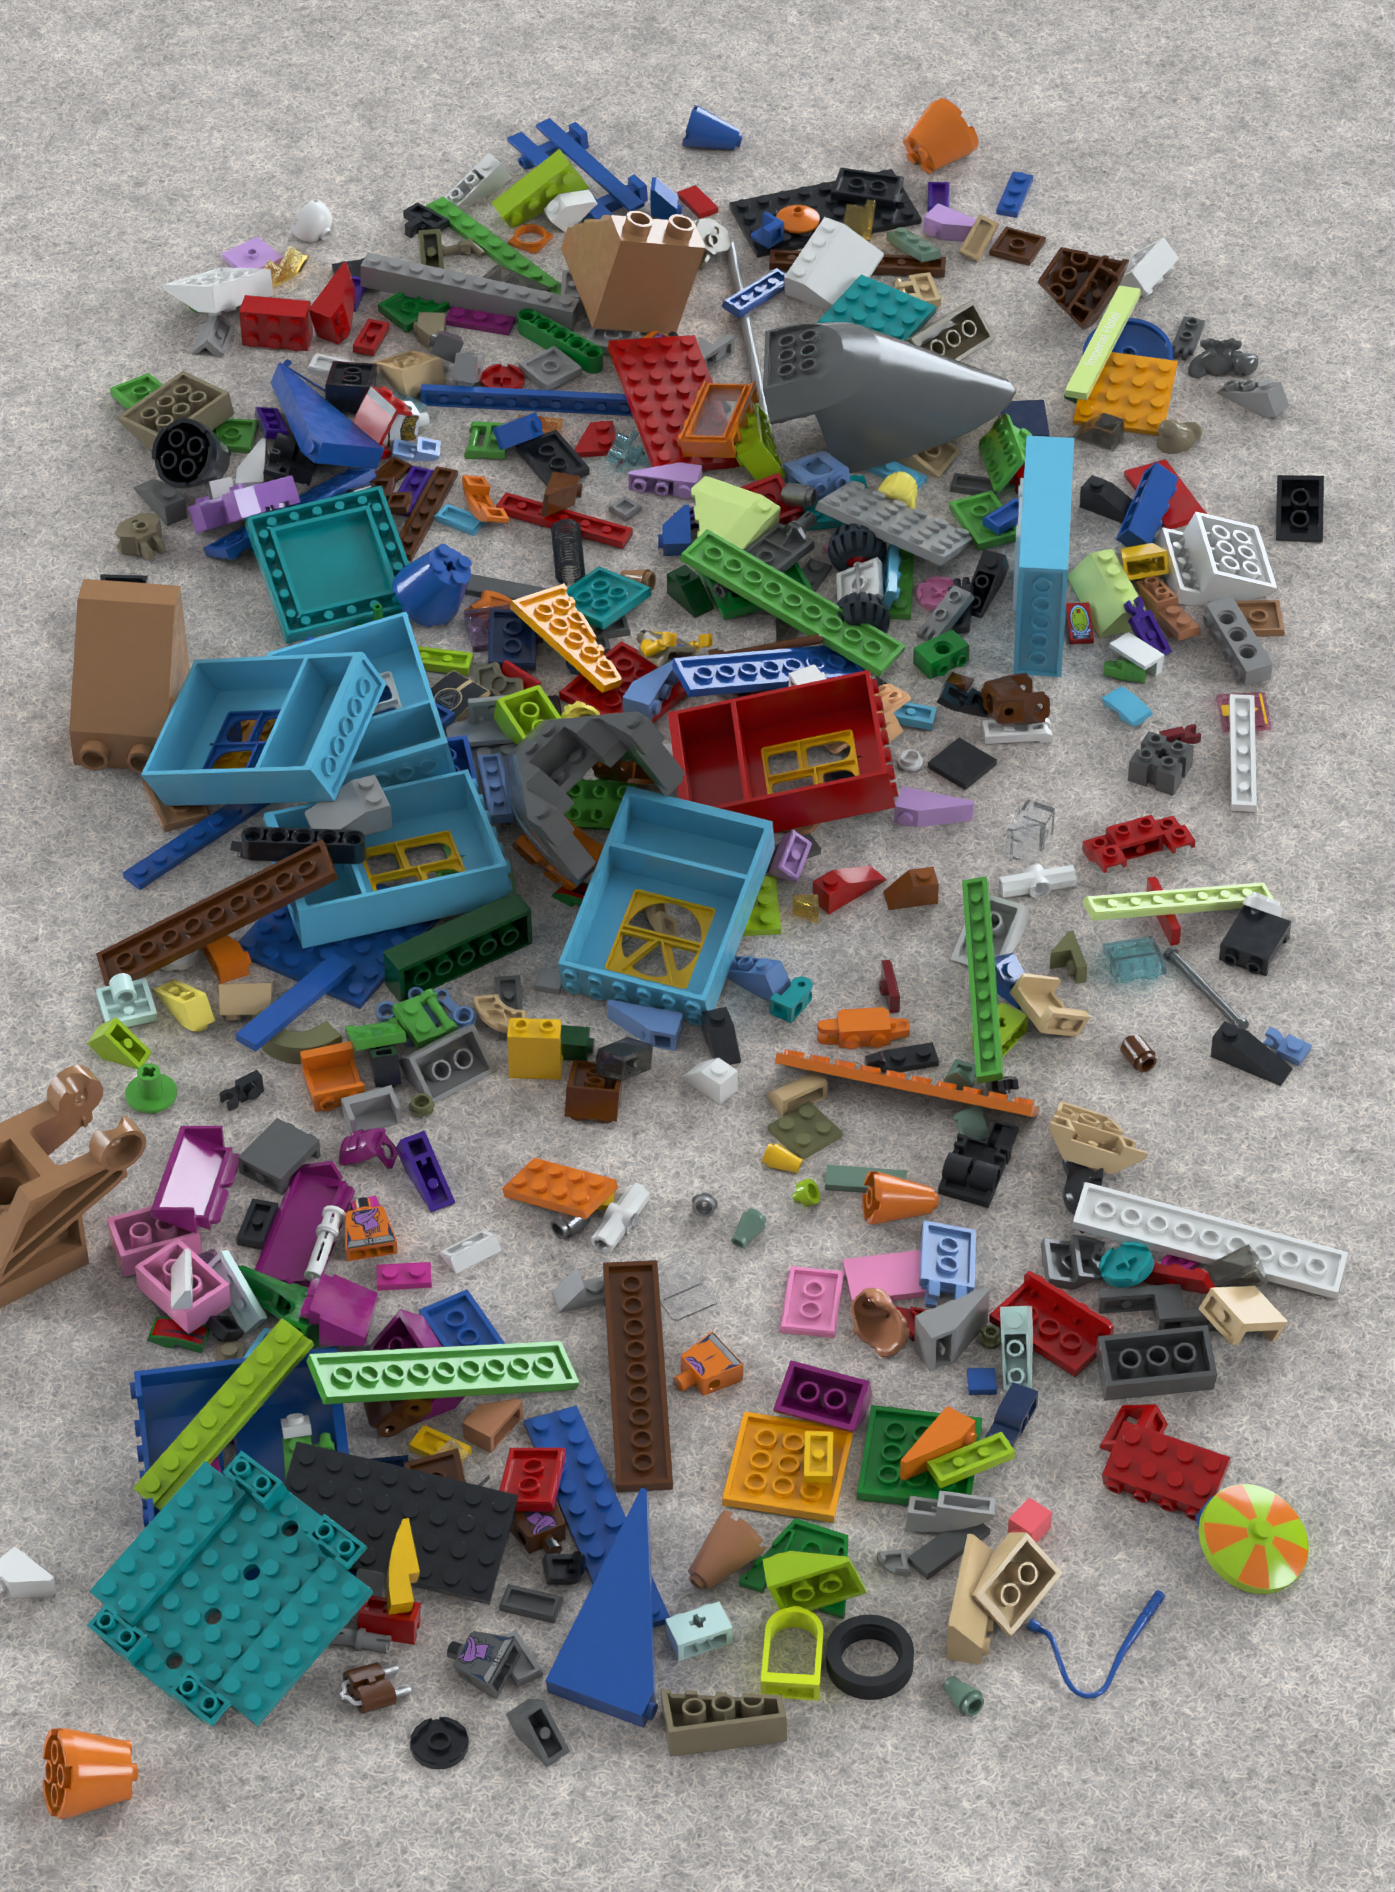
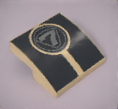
(454, 691)

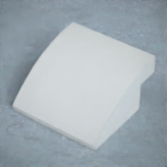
(1216, 561)

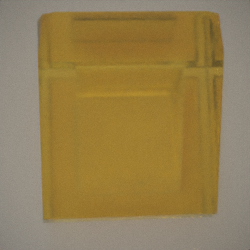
(806, 907)

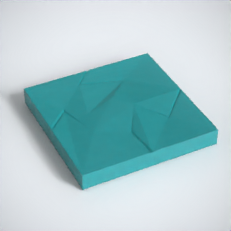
(328, 562)

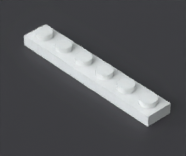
(1242, 753)

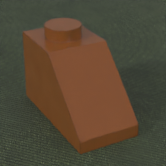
(913, 889)

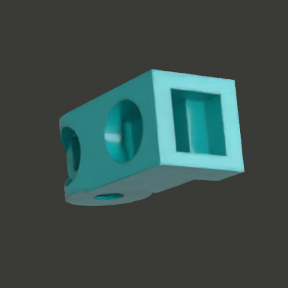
(793, 1000)

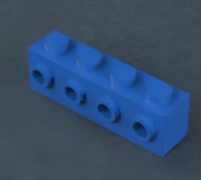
(1148, 506)

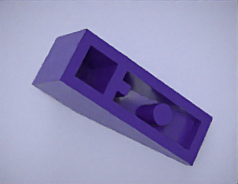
(424, 1171)

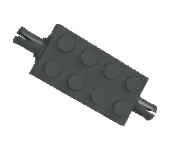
(780, 546)

